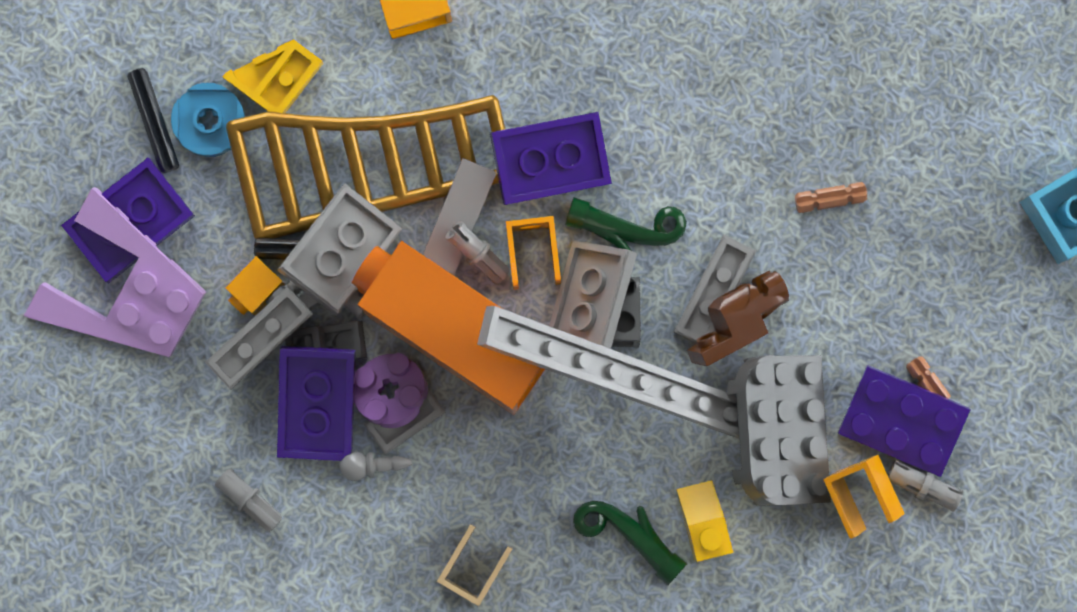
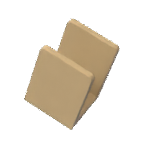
(459, 590)

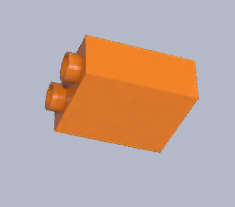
(440, 321)

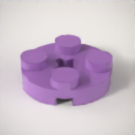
(408, 398)

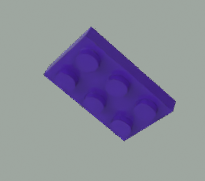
(550, 158)
(150, 206)
(315, 403)
(904, 420)

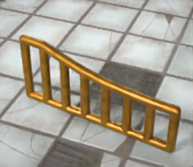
(348, 126)

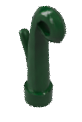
(618, 230)
(640, 536)

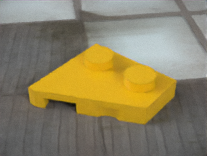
(276, 77)

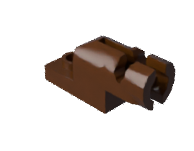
(739, 317)

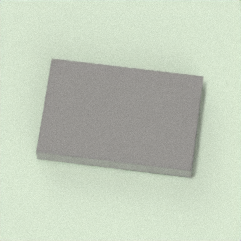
(336, 247)
(593, 291)

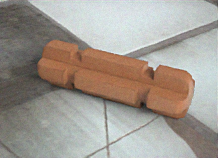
(831, 197)
(920, 369)

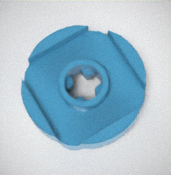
(193, 106)

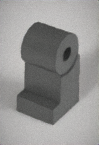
(629, 324)

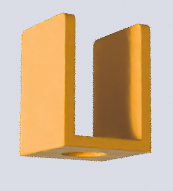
(413, 16)
(530, 224)
(845, 503)

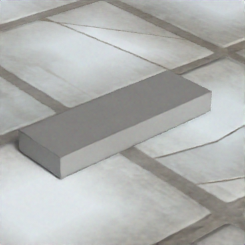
(461, 204)
(720, 277)
(259, 338)

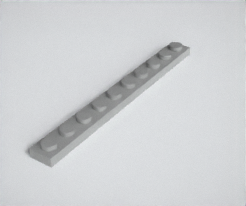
(608, 370)

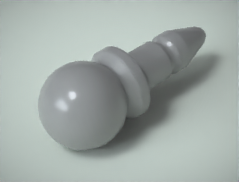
(357, 465)

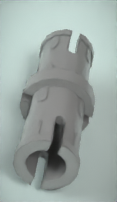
(925, 485)

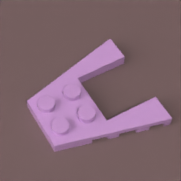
(153, 302)

